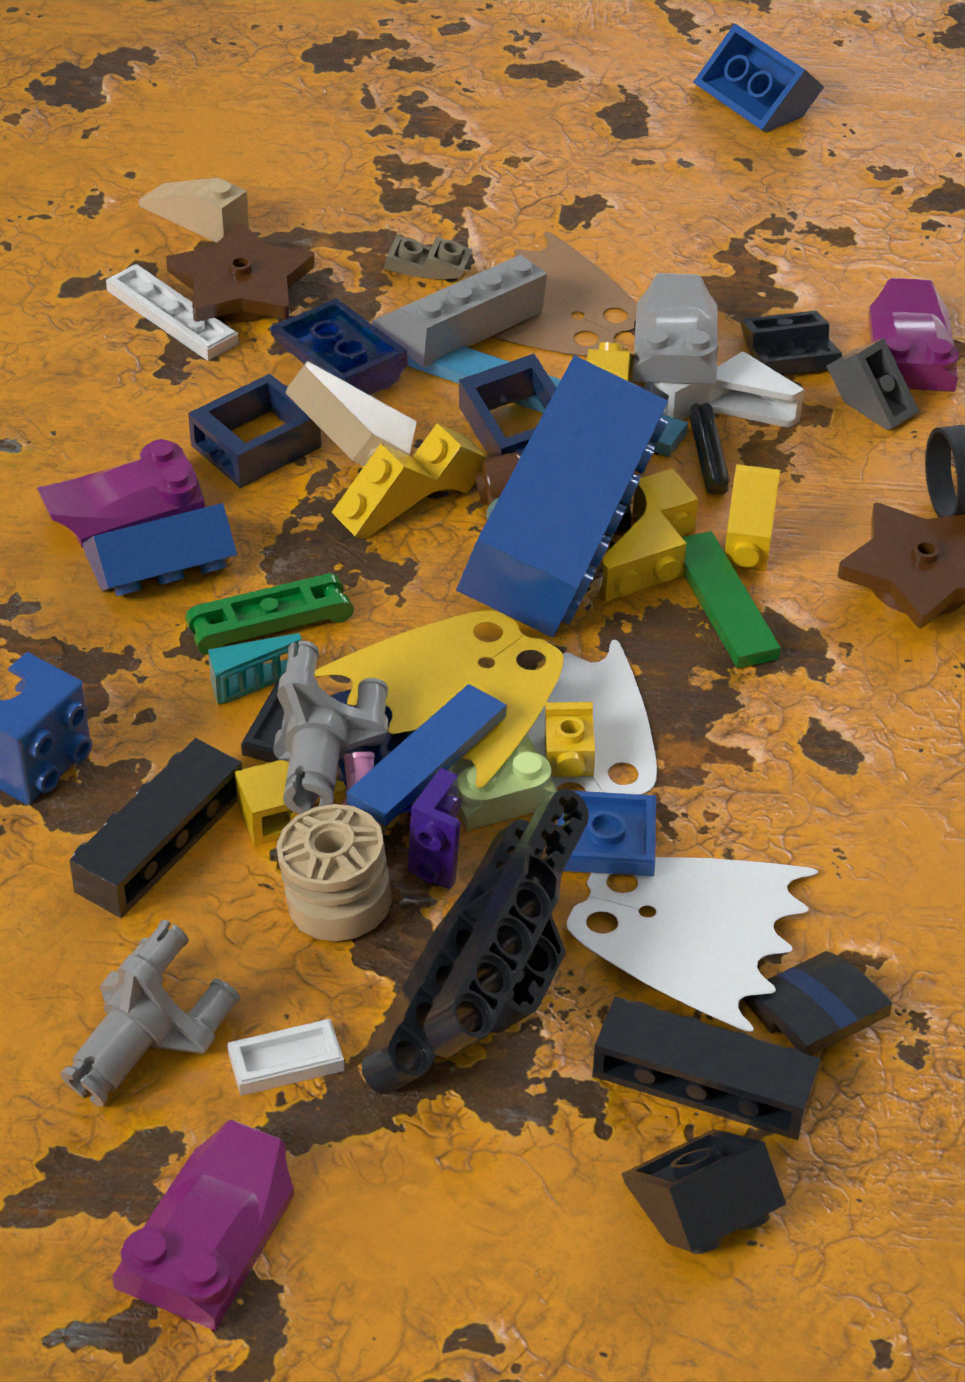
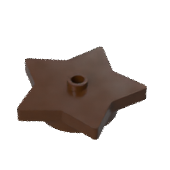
(240, 277)
(911, 563)

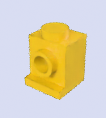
(570, 738)

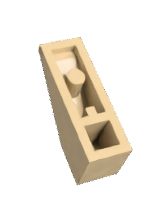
(201, 205)
(349, 415)

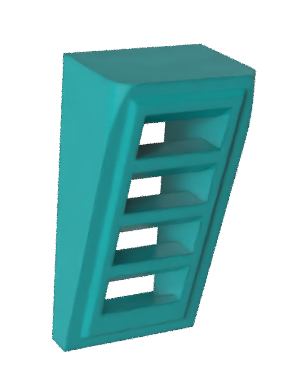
(240, 667)

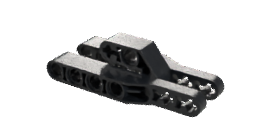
(488, 952)

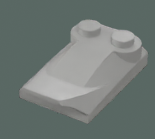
(676, 332)

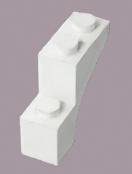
(741, 390)

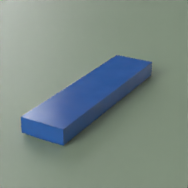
(434, 745)

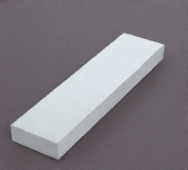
(171, 312)

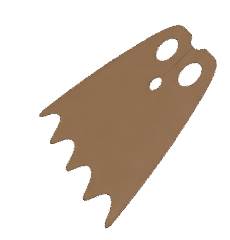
(571, 287)

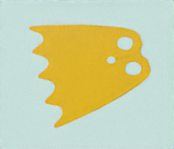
(441, 658)

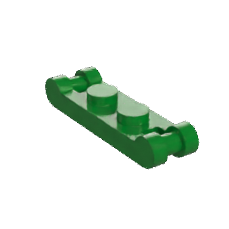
(268, 611)

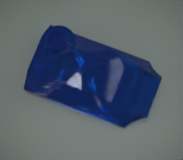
(343, 345)

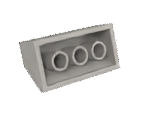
(467, 310)

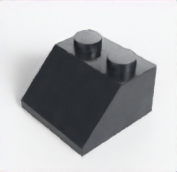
(707, 1189)

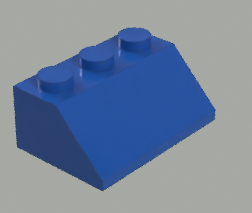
(757, 81)
(161, 549)

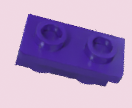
(436, 831)

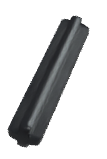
(709, 449)

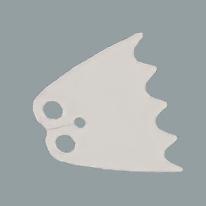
(618, 719)
(706, 930)

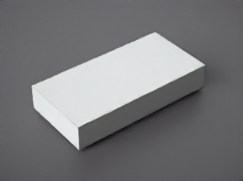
(285, 1057)

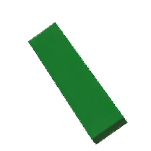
(727, 602)

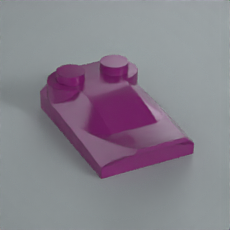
(917, 333)
(127, 494)
(209, 1226)

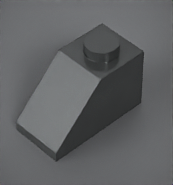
(873, 384)

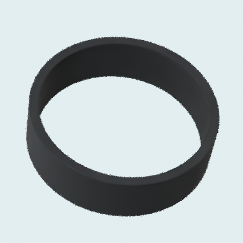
(938, 469)

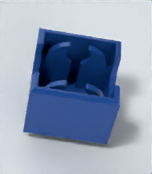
(41, 729)

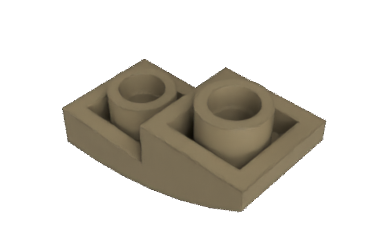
(441, 261)

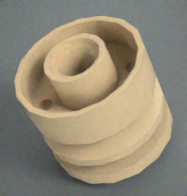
(334, 872)

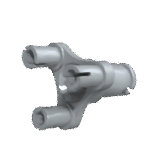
(321, 729)
(144, 1017)

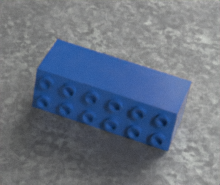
(564, 498)

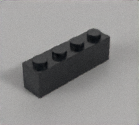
(155, 828)
(706, 1067)

